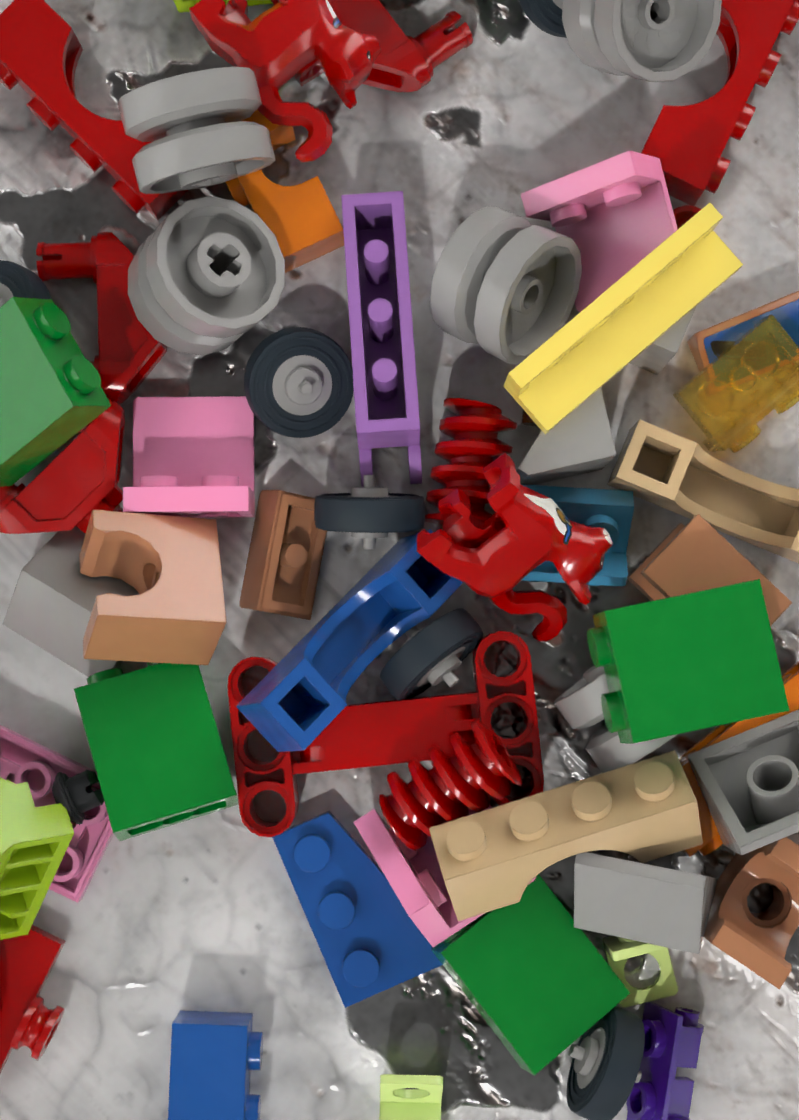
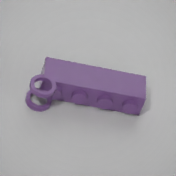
(381, 328)

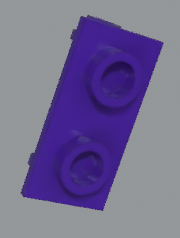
(670, 1043)

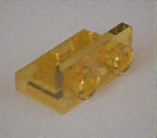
(743, 386)

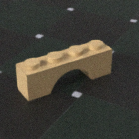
(692, 482)
(631, 810)

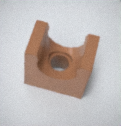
(698, 560)
(179, 584)
(758, 938)

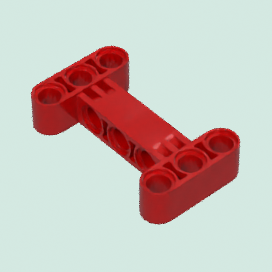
(388, 733)

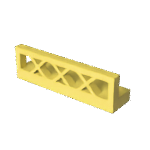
(623, 321)

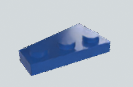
(352, 910)

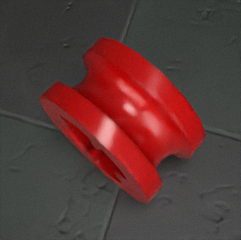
(37, 1027)

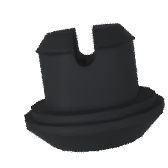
(76, 794)

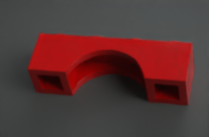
(42, 57)
(694, 135)

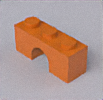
(296, 214)

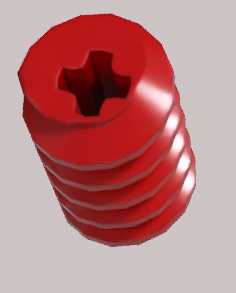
(472, 449)
(450, 786)

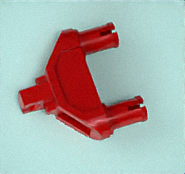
(404, 61)
(124, 344)
(73, 484)

